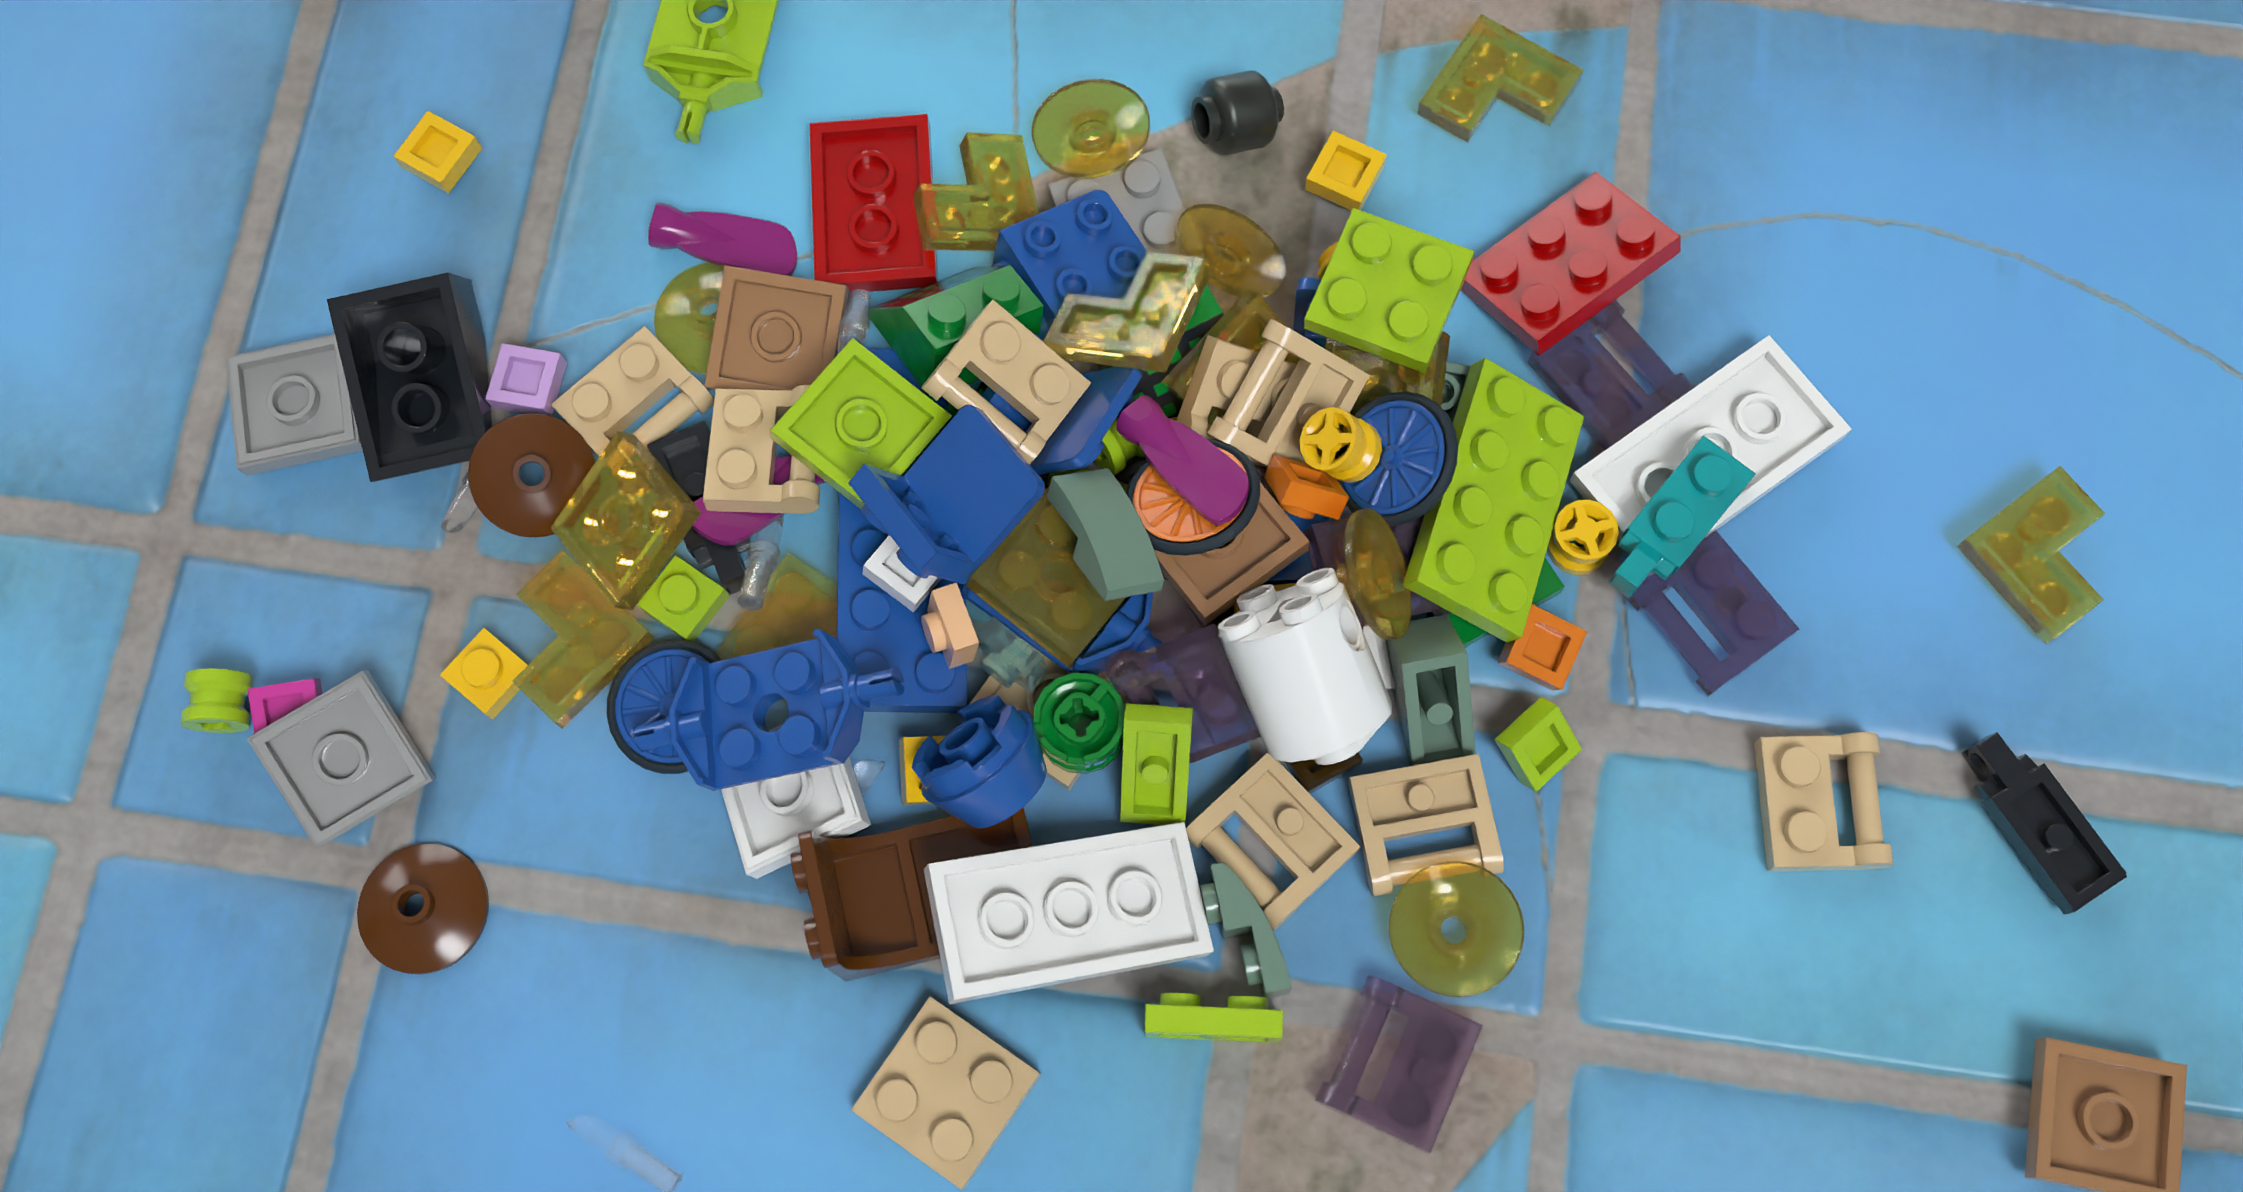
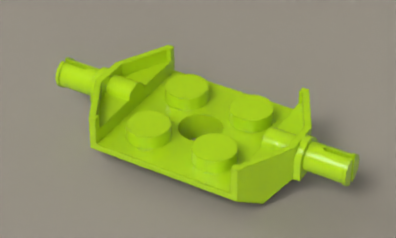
(708, 62)

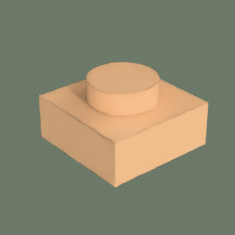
(950, 626)

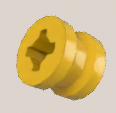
(1333, 429)
(1589, 525)

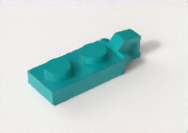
(1680, 515)

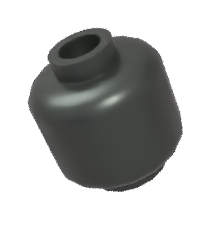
(1237, 112)

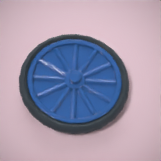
(1414, 460)
(644, 694)

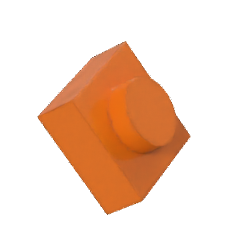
(1304, 489)
(1545, 649)

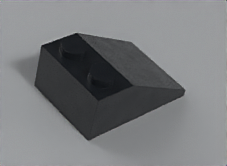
(414, 373)

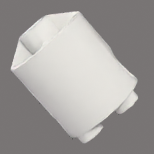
(1306, 669)

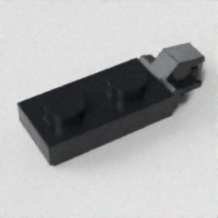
(685, 460)
(2043, 824)

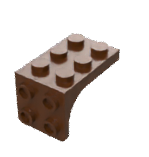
(874, 893)

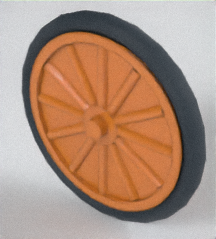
(1174, 524)

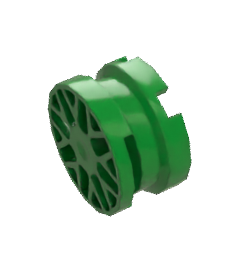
(1079, 722)

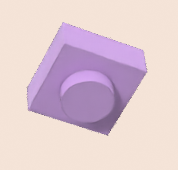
(526, 380)

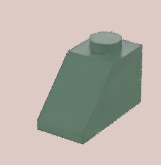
(1432, 691)

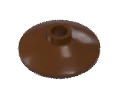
(497, 467)
(451, 913)

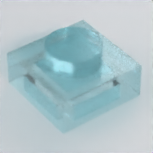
(1009, 657)

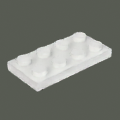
(1751, 408)
(1066, 911)

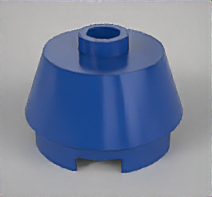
(983, 765)

